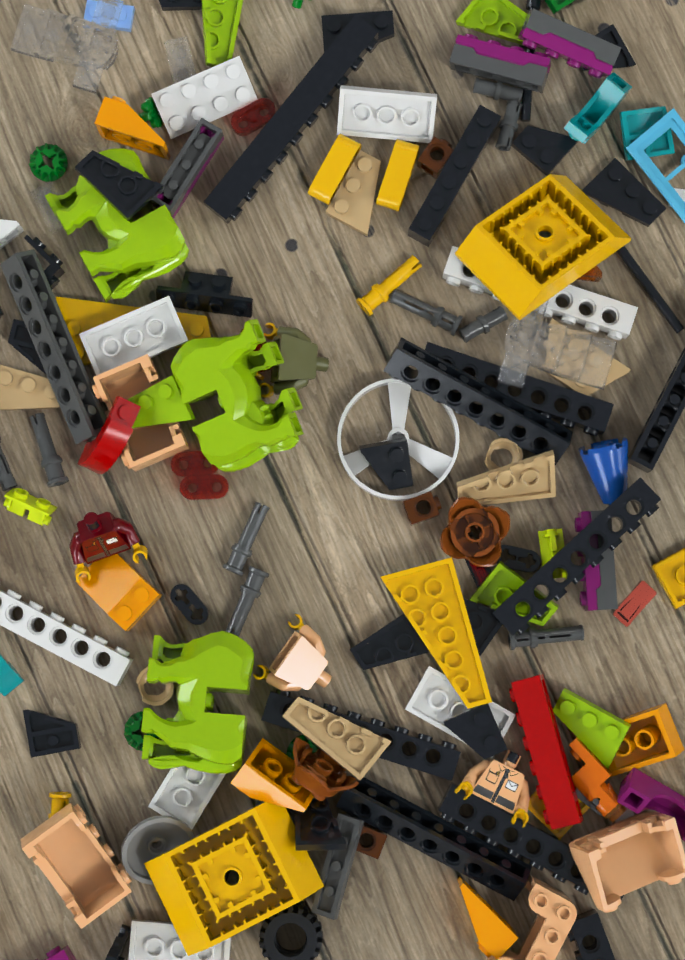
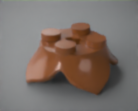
(491, 521)
(319, 772)

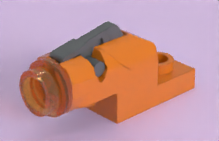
(591, 783)

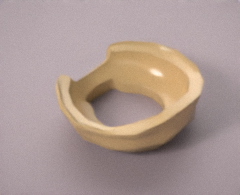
(503, 443)
(154, 700)

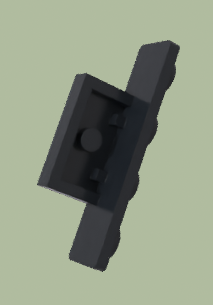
(207, 294)

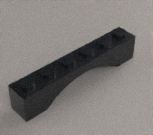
(453, 175)

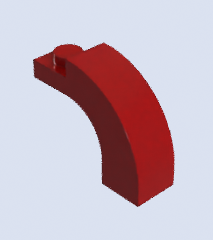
(112, 438)

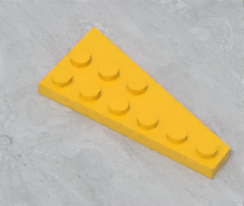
(85, 315)
(437, 612)

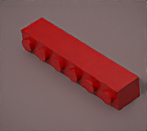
(547, 752)

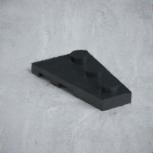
(334, 24)
(623, 192)
(389, 644)

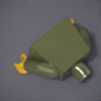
(299, 360)

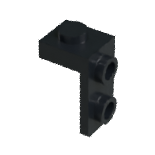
(53, 271)

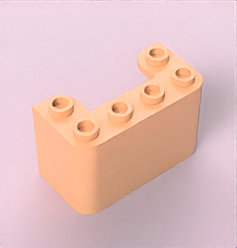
(148, 443)
(77, 863)
(551, 926)

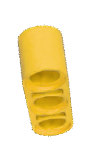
(334, 169)
(397, 175)

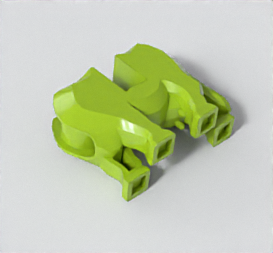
(135, 249)
(249, 425)
(194, 735)

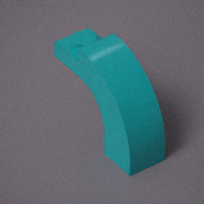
(598, 109)

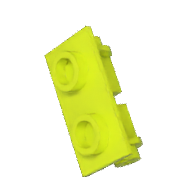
(19, 501)
(550, 543)

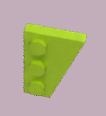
(494, 18)
(161, 405)
(501, 585)
(592, 725)

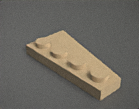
(514, 482)
(343, 741)

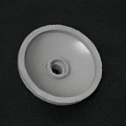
(138, 844)

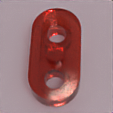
(252, 116)
(195, 464)
(204, 487)

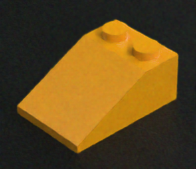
(122, 125)
(119, 590)
(648, 740)
(268, 778)
(493, 932)

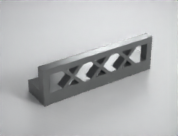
(338, 868)

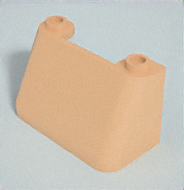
(629, 857)

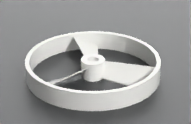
(432, 460)

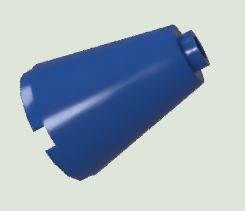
(607, 467)

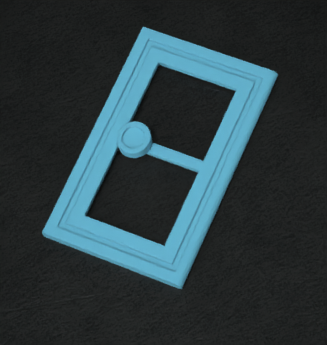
(636, 150)

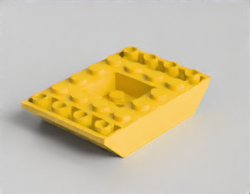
(531, 269)
(269, 868)

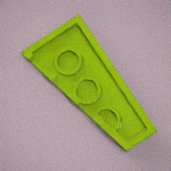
(220, 29)

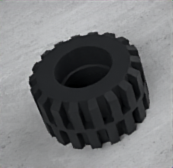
(301, 917)

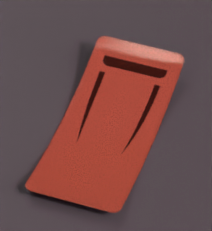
(634, 603)

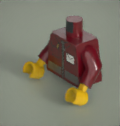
(100, 538)

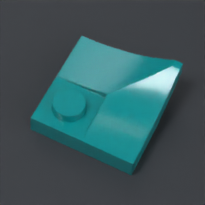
(637, 122)

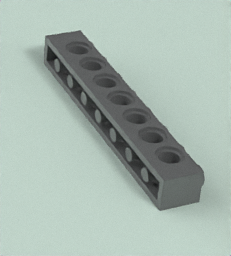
(54, 345)

